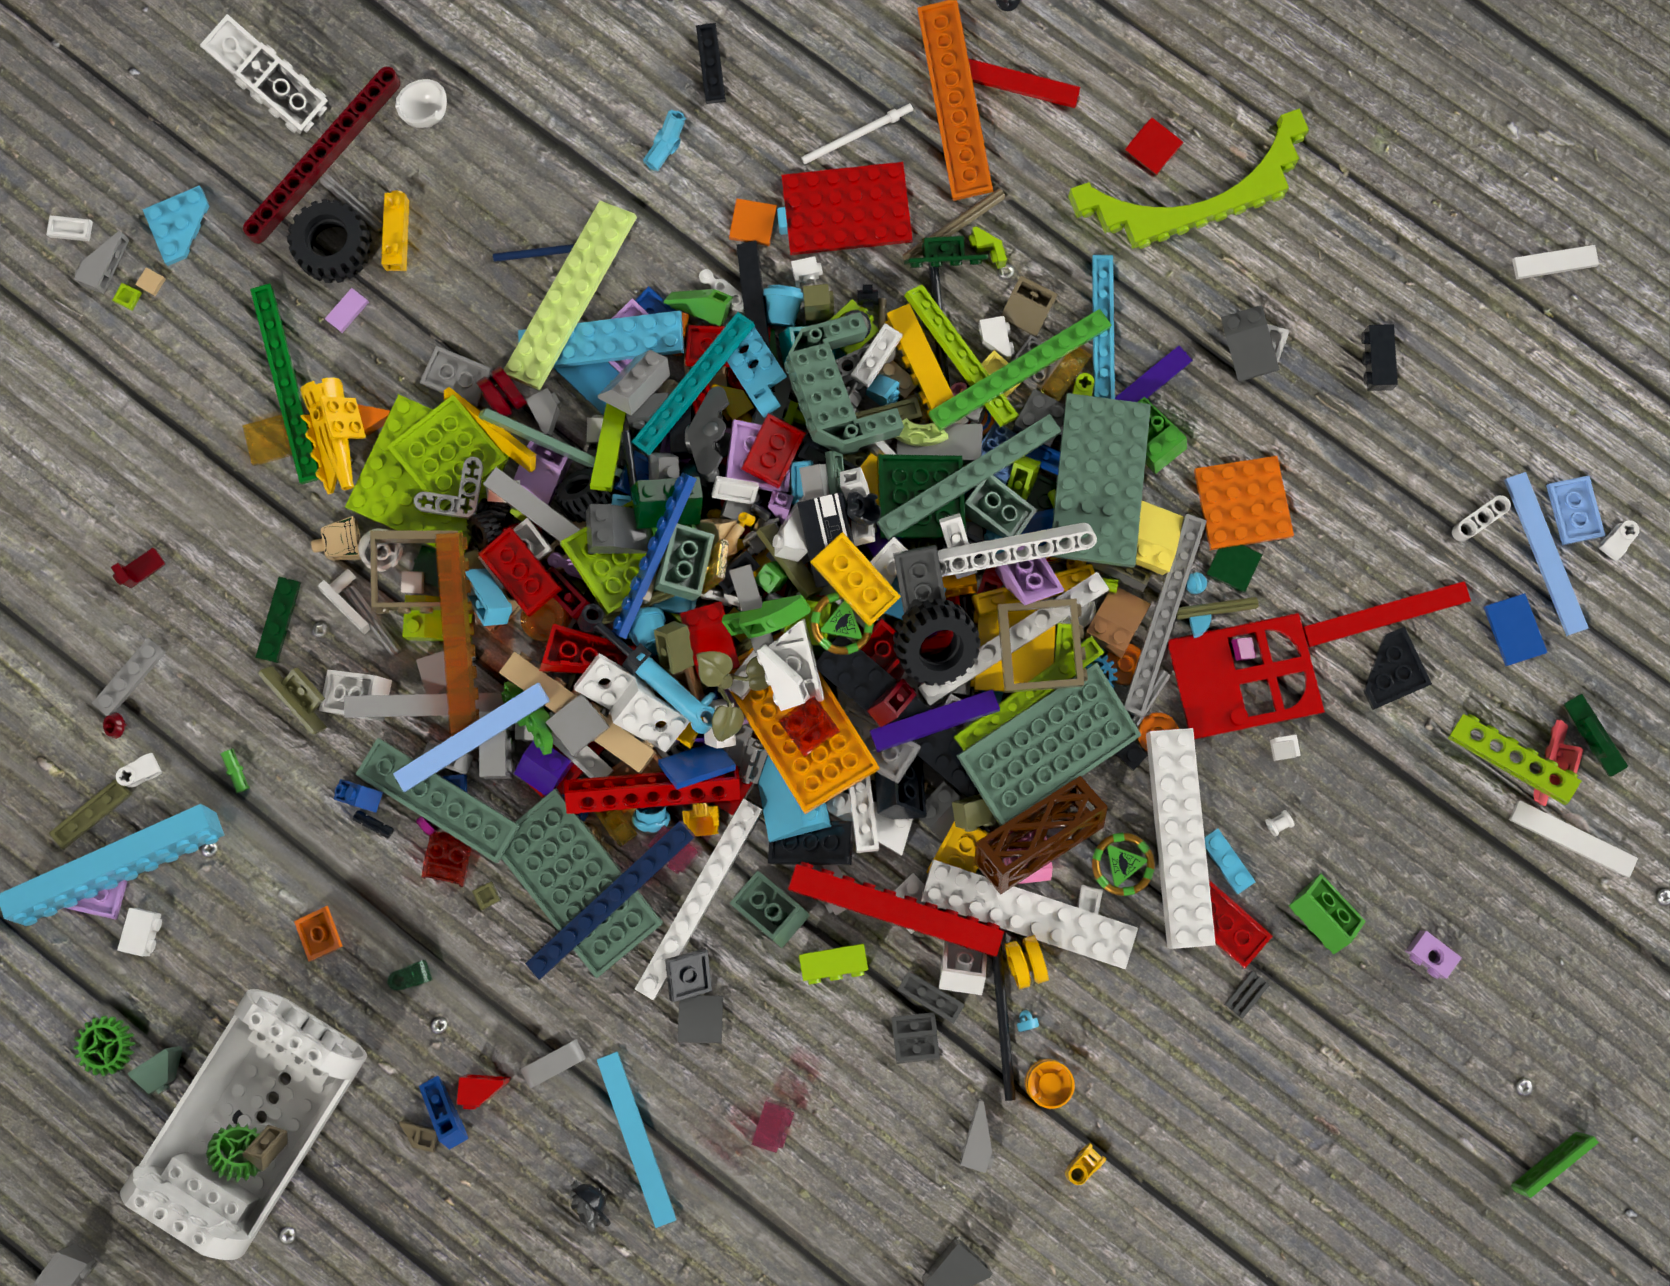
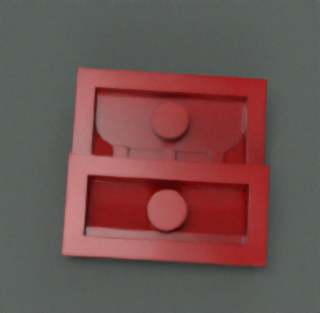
(1154, 145)

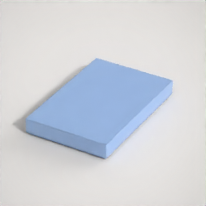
(1575, 510)

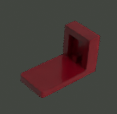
(138, 569)

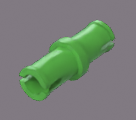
(234, 770)

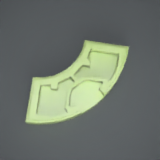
(921, 435)

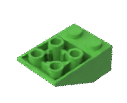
(1163, 440)

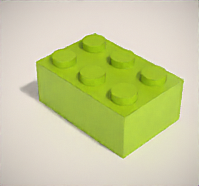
(833, 963)

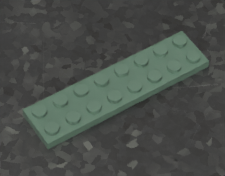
(440, 803)

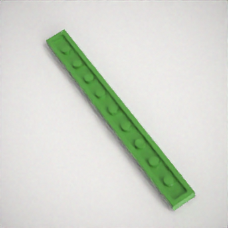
(1019, 370)

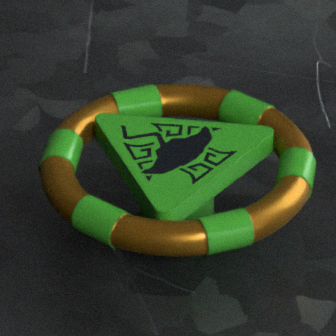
(841, 624)
(1123, 864)

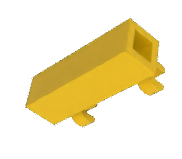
(395, 231)

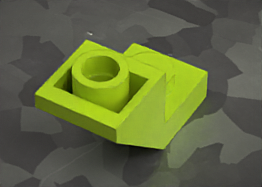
(984, 242)

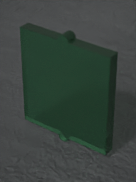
(427, 563)

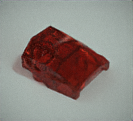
(808, 726)
(446, 859)

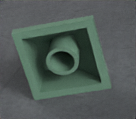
(158, 1071)

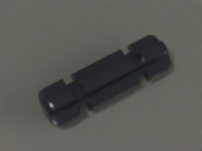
(373, 824)

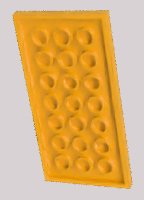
(824, 771)

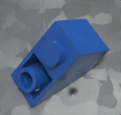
(358, 795)

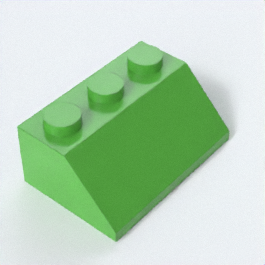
(1327, 914)

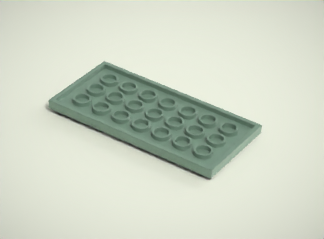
(1102, 475)
(1048, 745)
(568, 870)

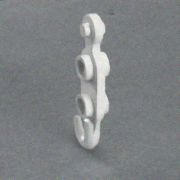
(722, 285)

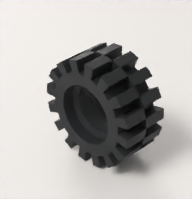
(483, 529)

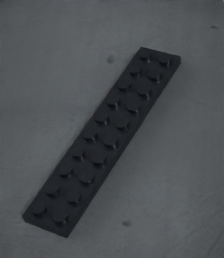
(866, 681)

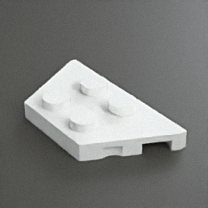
(796, 650)

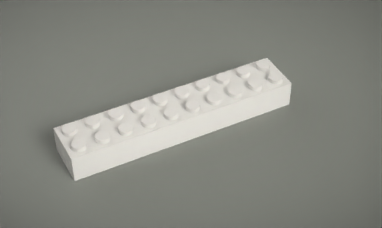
(1180, 838)

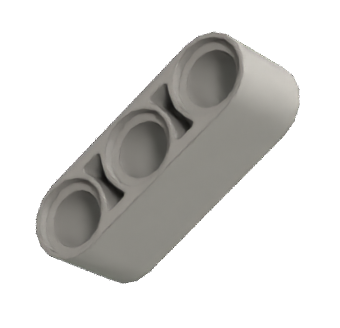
(553, 1064)

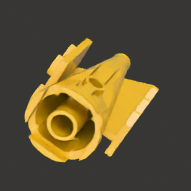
(330, 427)

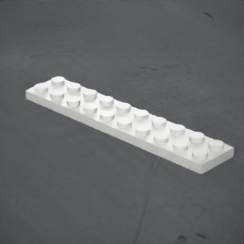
(1030, 914)

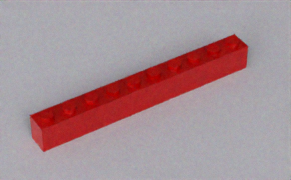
(896, 910)

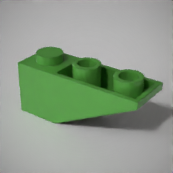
(705, 304)

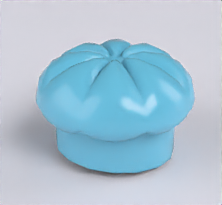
(650, 818)

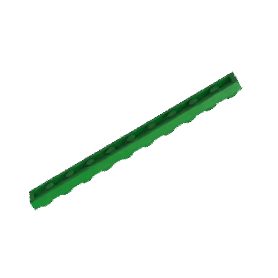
(284, 381)

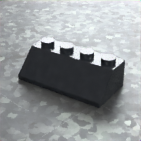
(903, 799)

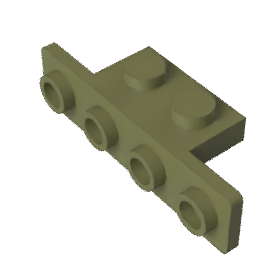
(298, 696)

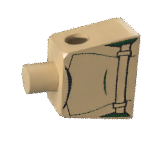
(339, 540)

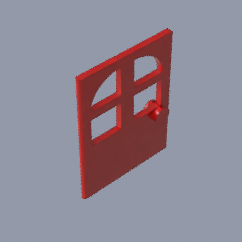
(1212, 684)

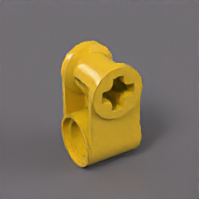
(1085, 1164)

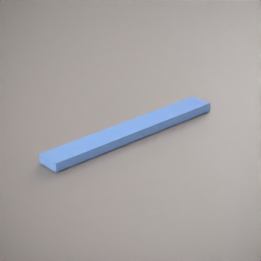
(1546, 554)
(471, 737)

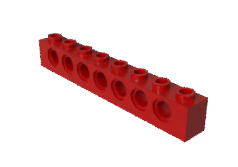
(645, 791)

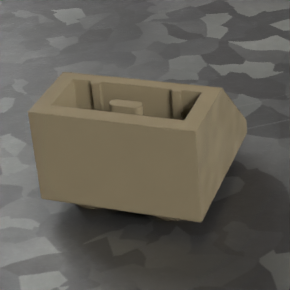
(1029, 306)

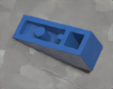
(443, 1113)

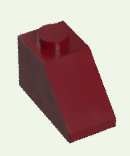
(892, 703)

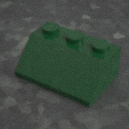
(651, 498)

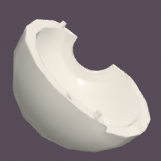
(422, 103)

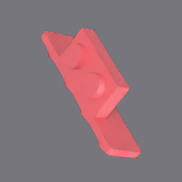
(1565, 755)

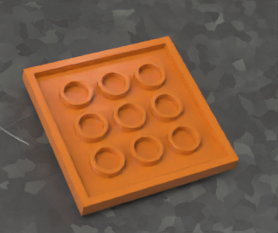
(1243, 502)

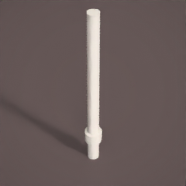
(892, 116)

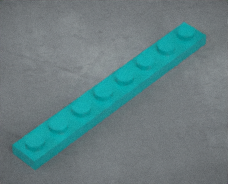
(693, 383)

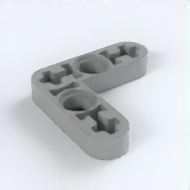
(456, 502)

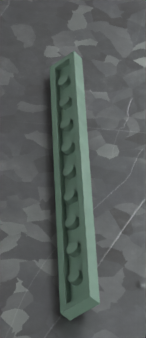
(968, 477)

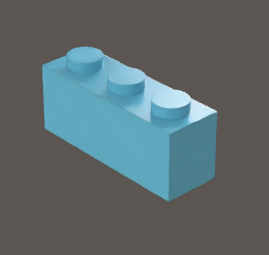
(487, 598)

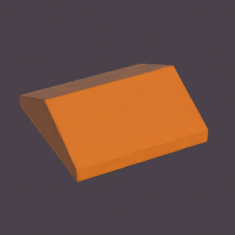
(318, 934)

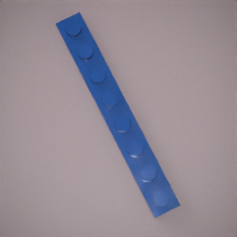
(650, 562)

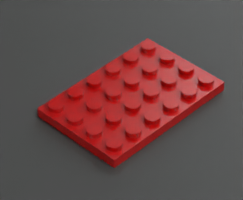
(846, 208)

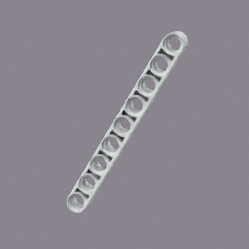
(1010, 545)

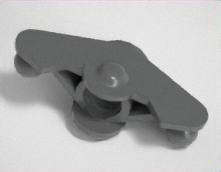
(707, 434)

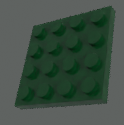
(907, 477)

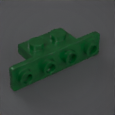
(944, 250)
(1595, 735)

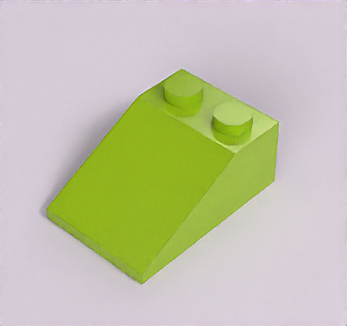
(423, 626)

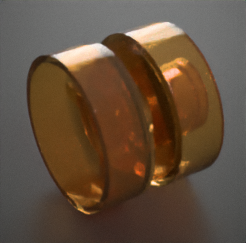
(541, 622)

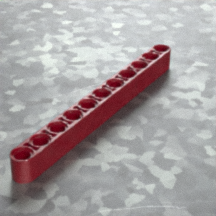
(320, 165)

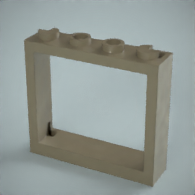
(398, 537)
(1005, 645)

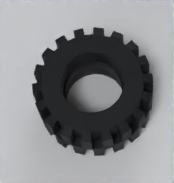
(576, 496)

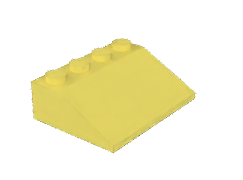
(1157, 538)

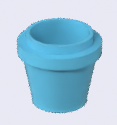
(782, 304)
(643, 628)

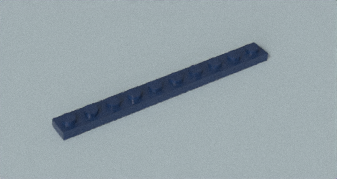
(610, 899)

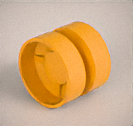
(1049, 1083)

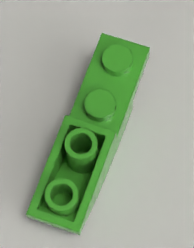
(769, 618)
(534, 722)

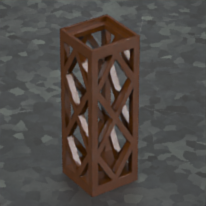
(990, 854)

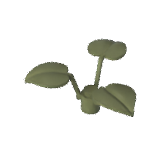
(713, 672)

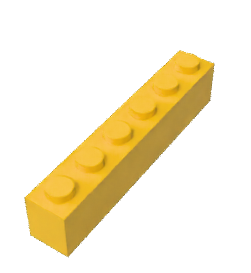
(919, 358)

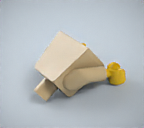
(725, 528)

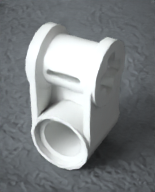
(1617, 542)
(142, 770)

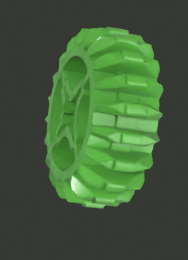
(100, 1037)
(232, 1141)

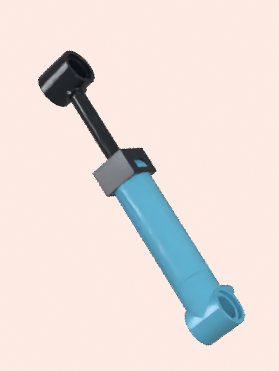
(652, 673)

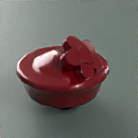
(114, 725)

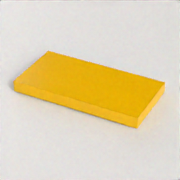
(855, 579)

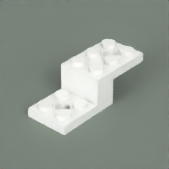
(631, 702)

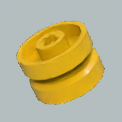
(1028, 961)

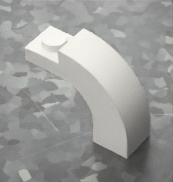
(851, 481)

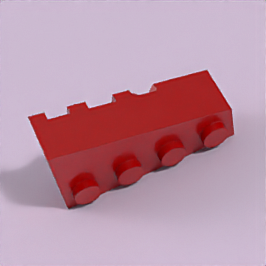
(575, 650)

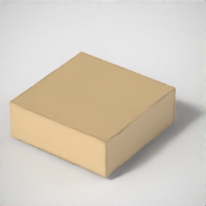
(150, 281)

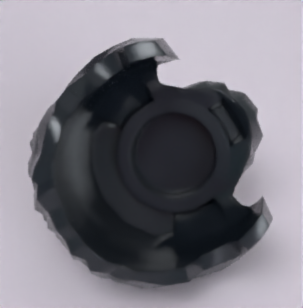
(863, 509)

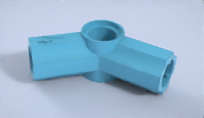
(666, 140)

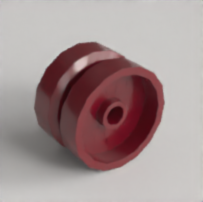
(499, 394)

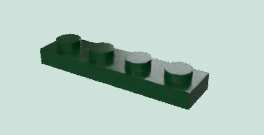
(278, 619)

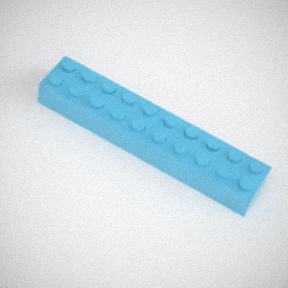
(110, 865)

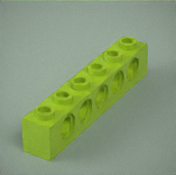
(1520, 770)

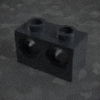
(740, 559)

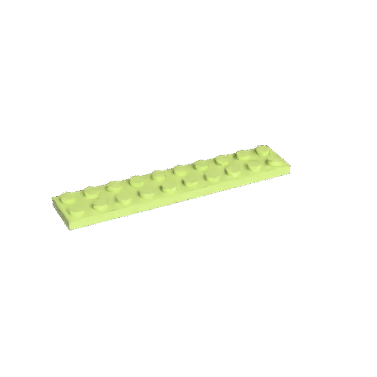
(569, 295)

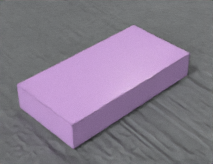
(346, 310)

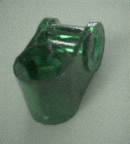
(413, 975)

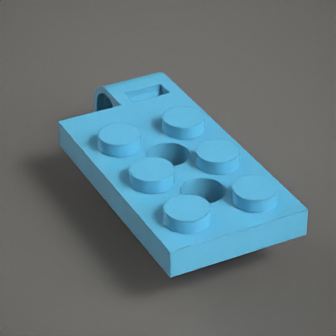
(760, 379)

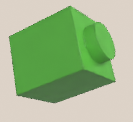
(771, 577)

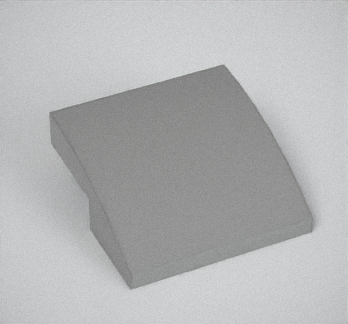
(577, 724)

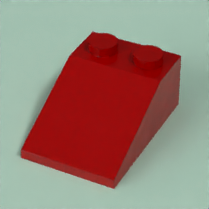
(709, 632)

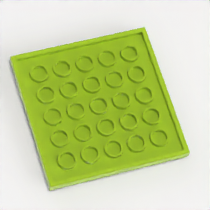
(388, 491)

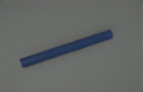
(532, 253)

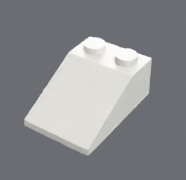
(351, 684)

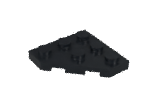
(1395, 670)

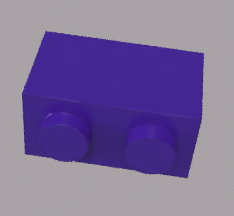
(541, 770)

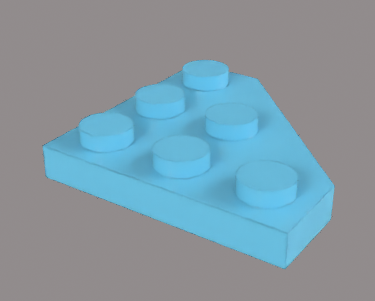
(177, 223)

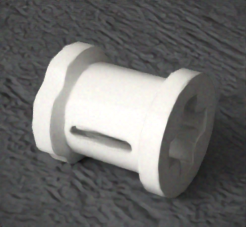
(1279, 823)

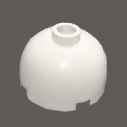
(387, 553)

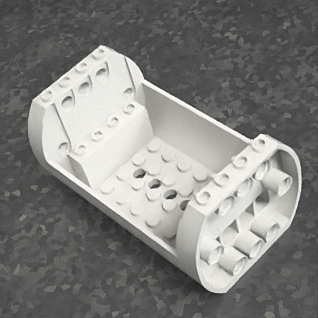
(259, 1044)

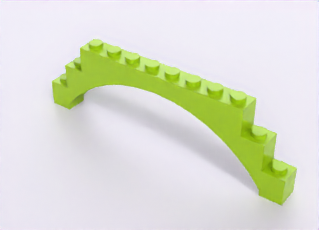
(1151, 224)

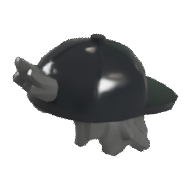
(589, 1205)

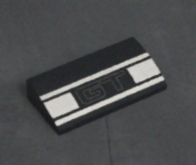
(821, 523)

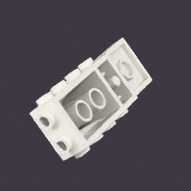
(265, 75)

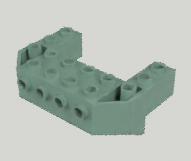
(823, 392)

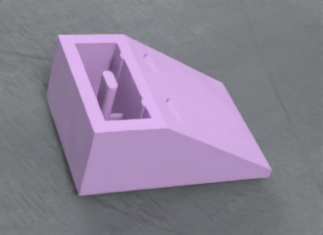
(548, 473)

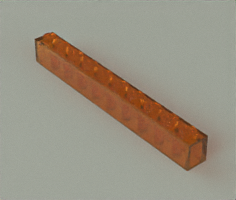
(456, 630)

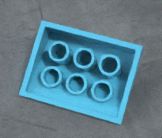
(782, 812)

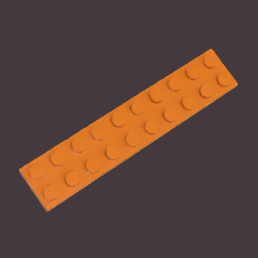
(955, 100)

